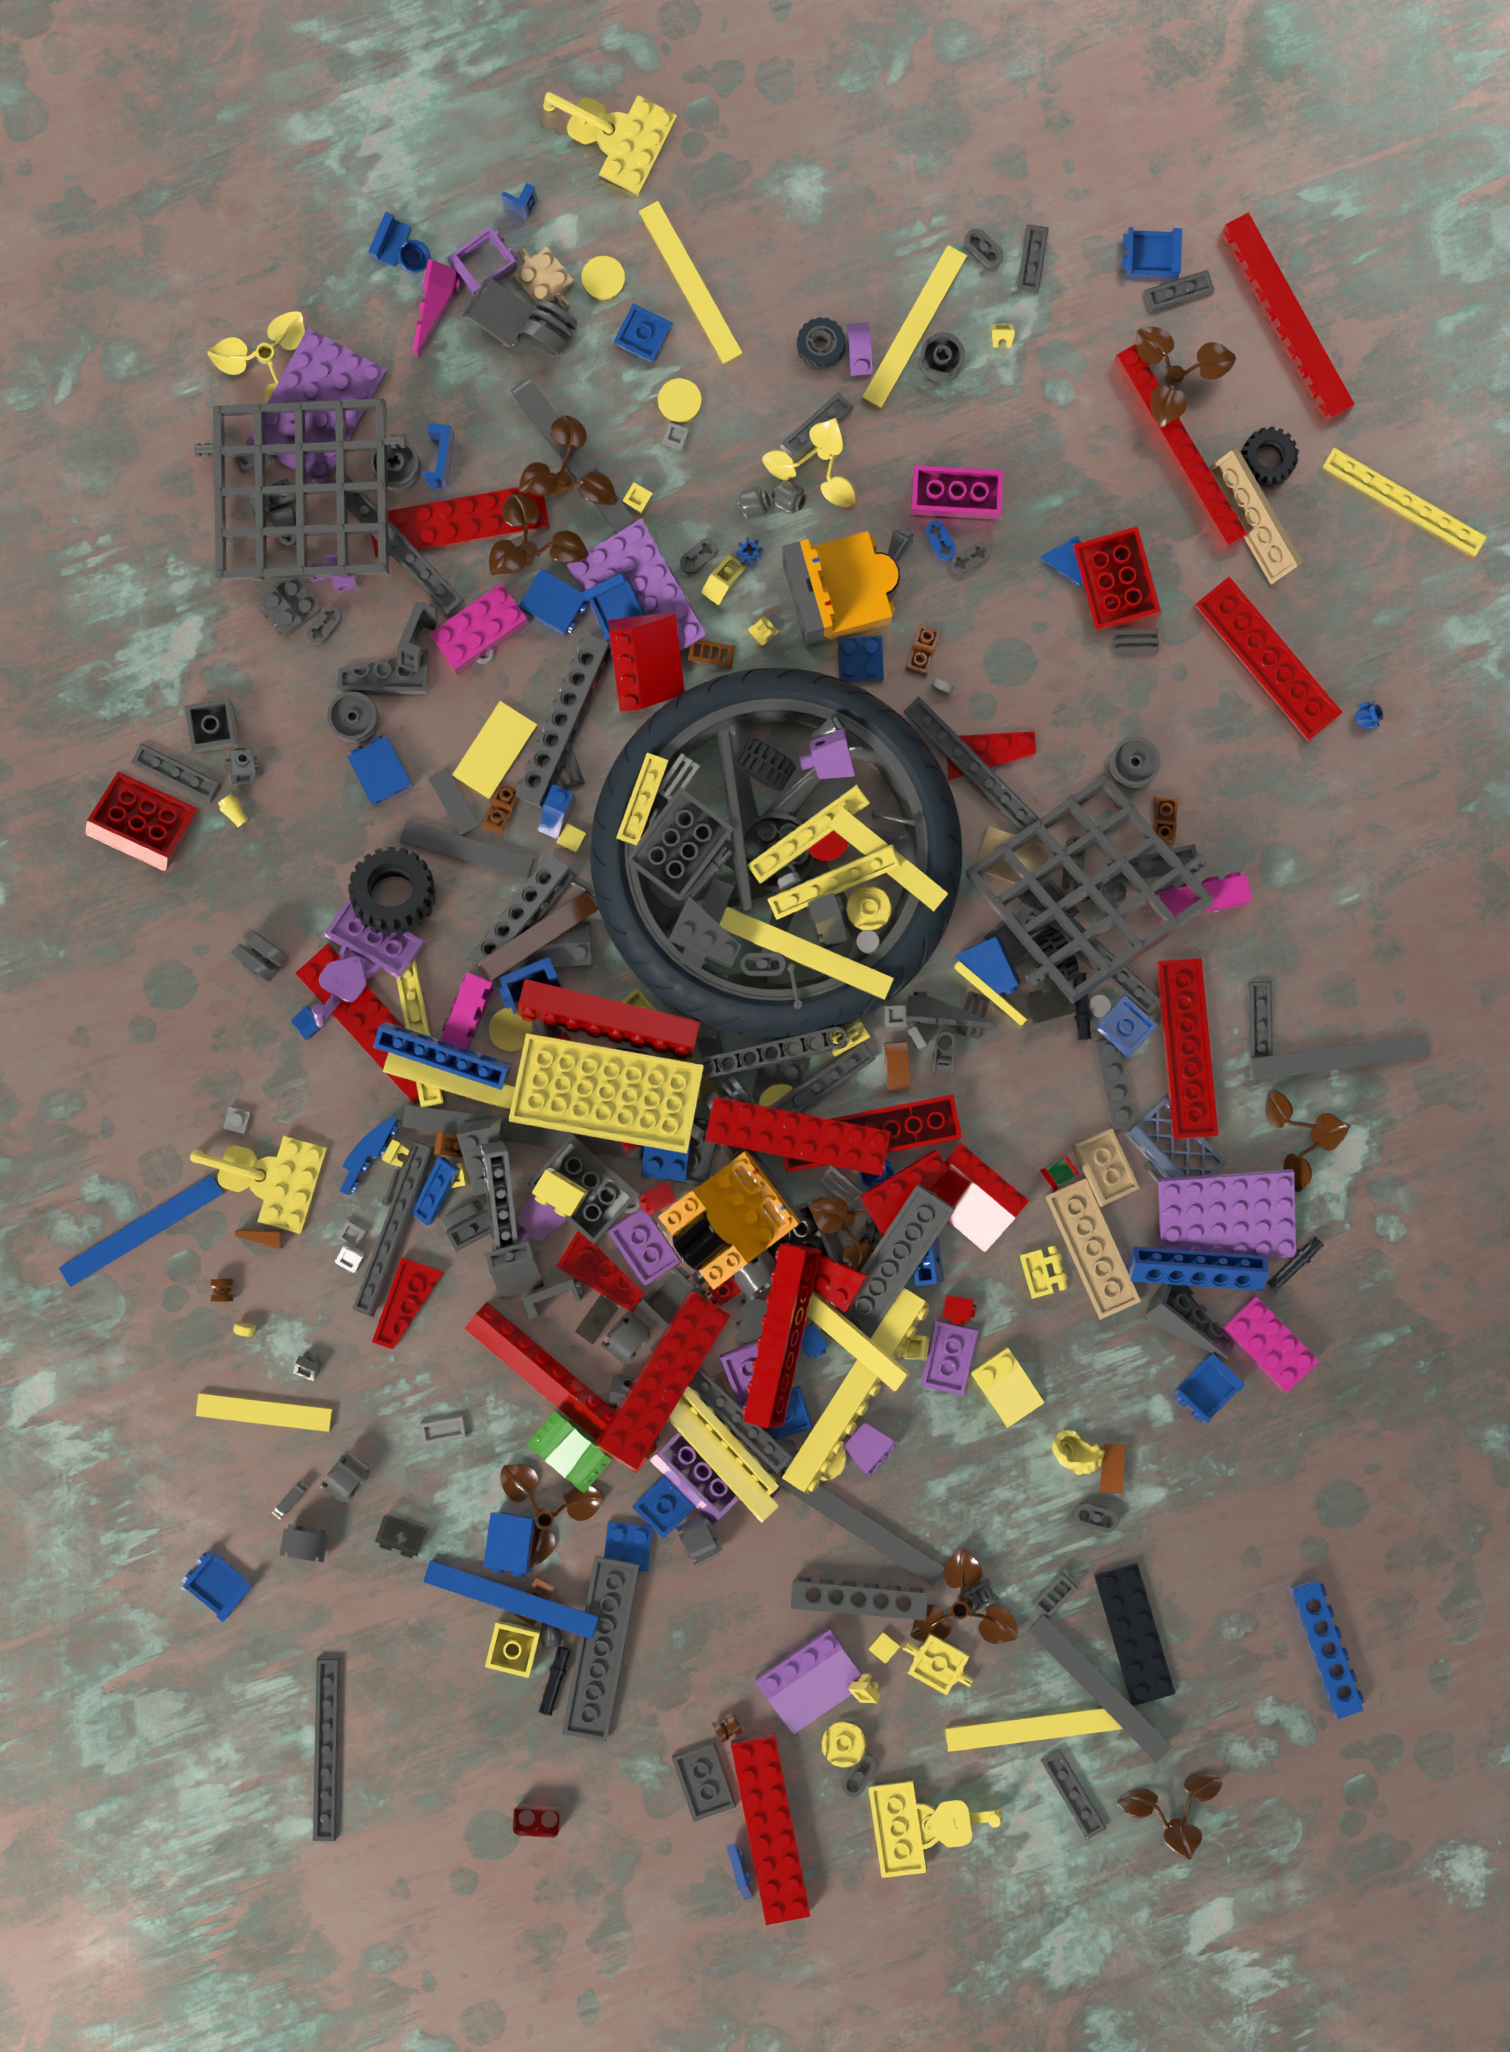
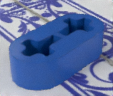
(945, 538)

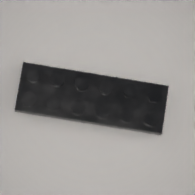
(1134, 1634)

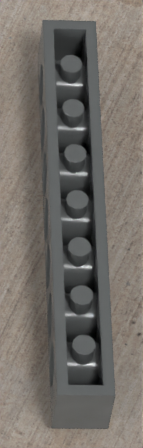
(575, 716)

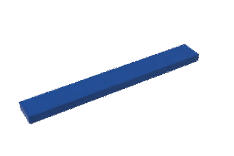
(141, 1230)
(511, 1599)

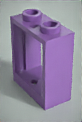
(474, 244)

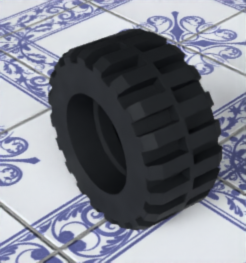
(385, 865)

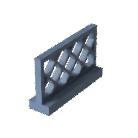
(1158, 1156)

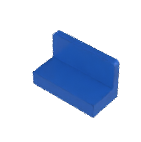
(523, 205)
(388, 240)

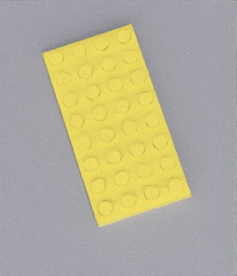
(606, 1093)

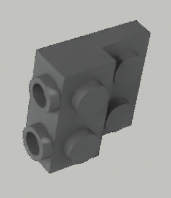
(288, 606)

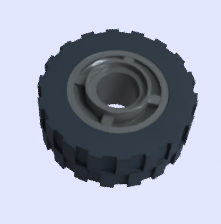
(824, 330)

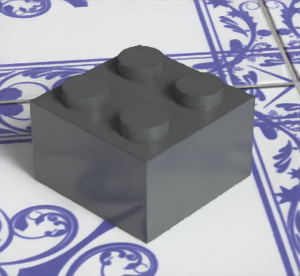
(212, 725)

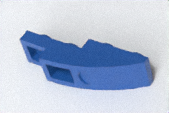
(372, 1145)

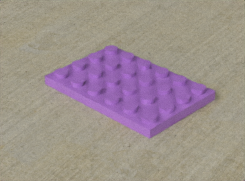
(319, 373)
(653, 581)
(1229, 1213)

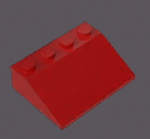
(1117, 579)
(646, 660)
(140, 821)
(981, 1197)

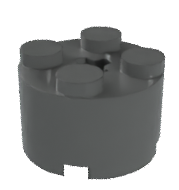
(931, 350)
(756, 1275)
(626, 1338)
(344, 1477)
(698, 1540)
(303, 1544)

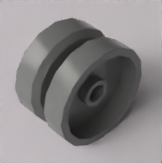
(402, 476)
(362, 727)
(1134, 776)
(259, 955)

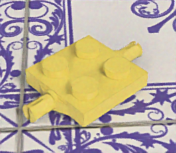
(938, 1664)

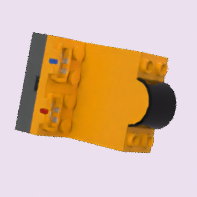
(840, 586)
(730, 1218)

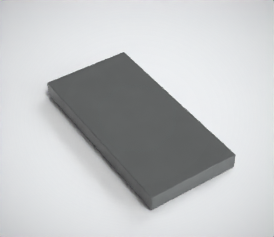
(1015, 949)

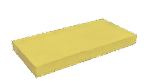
(495, 750)

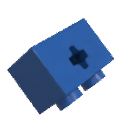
(930, 1268)

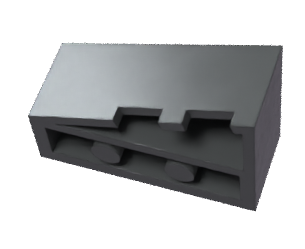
(827, 920)
(703, 935)
(470, 1138)

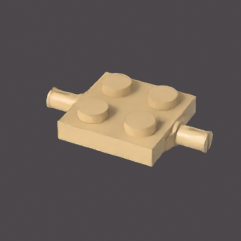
(544, 277)

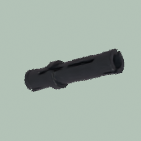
(1082, 1015)
(1295, 1263)
(557, 1671)

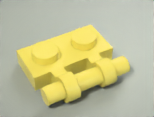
(1037, 1275)

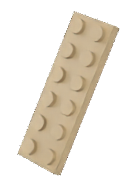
(1263, 529)
(1092, 1249)

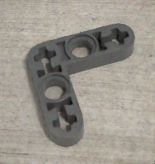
(1111, 886)

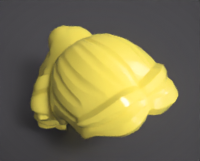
(1076, 1453)

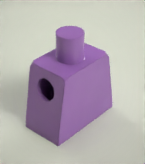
(830, 756)
(537, 1220)
(869, 1448)

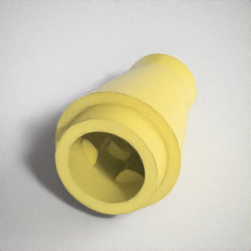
(233, 810)

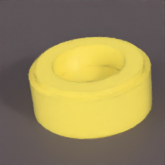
(244, 1329)

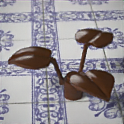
(1165, 402)
(539, 481)
(508, 559)
(1326, 1132)
(831, 1215)
(520, 1480)
(965, 1571)
(1178, 1834)

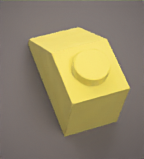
(723, 579)

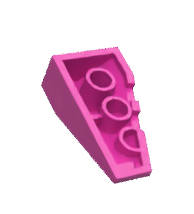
(440, 289)

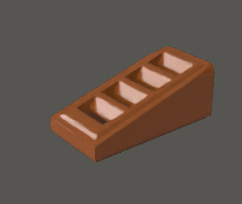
(712, 645)
(269, 1238)
(544, 1585)

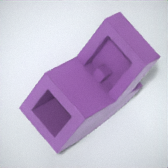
(859, 348)
(339, 583)

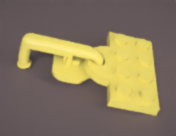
(632, 145)
(287, 1183)
(902, 1826)

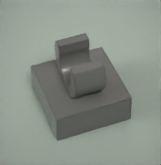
(306, 1367)

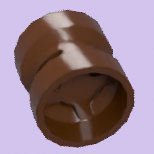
(221, 1295)
(731, 1724)

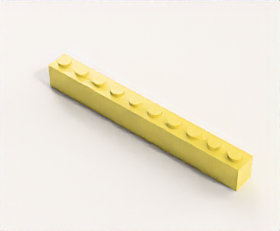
(854, 1395)

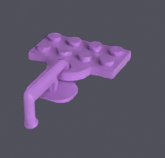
(360, 945)

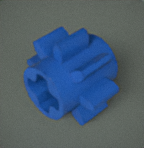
(745, 557)
(1369, 715)

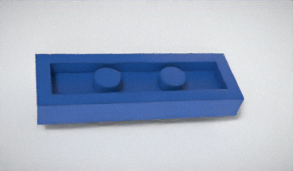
(435, 1191)

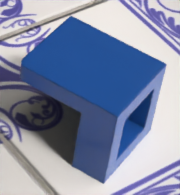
(305, 1023)

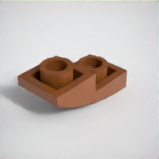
(922, 650)
(500, 809)
(1165, 818)
(897, 1065)
(1112, 1468)

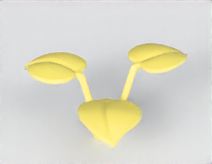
(231, 352)
(828, 442)

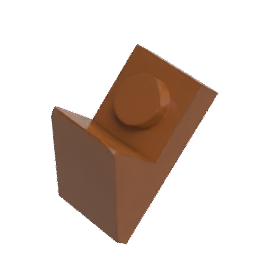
(447, 1145)

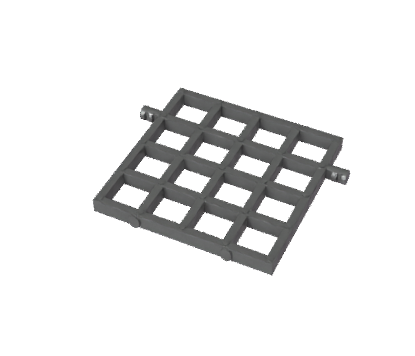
(301, 489)
(1090, 888)

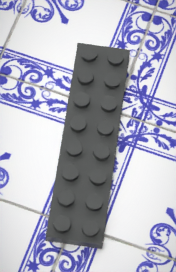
(897, 1257)
(600, 1658)

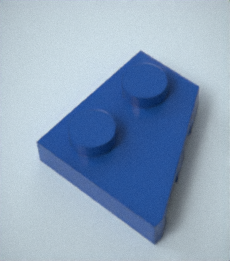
(1065, 560)
(742, 1877)

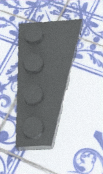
(384, 677)

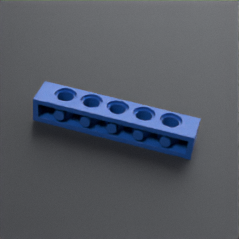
(442, 1055)
(1198, 1268)
(1353, 1701)

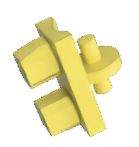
(856, 1032)

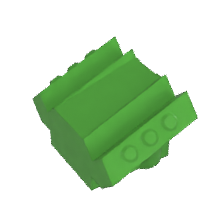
(569, 1451)

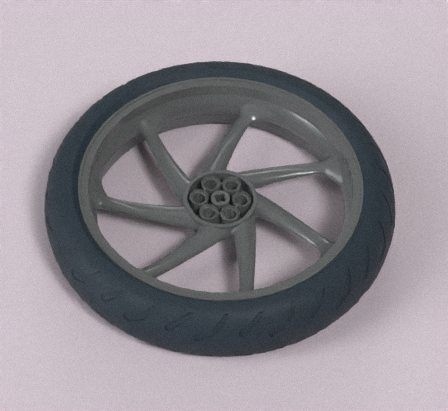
(743, 703)

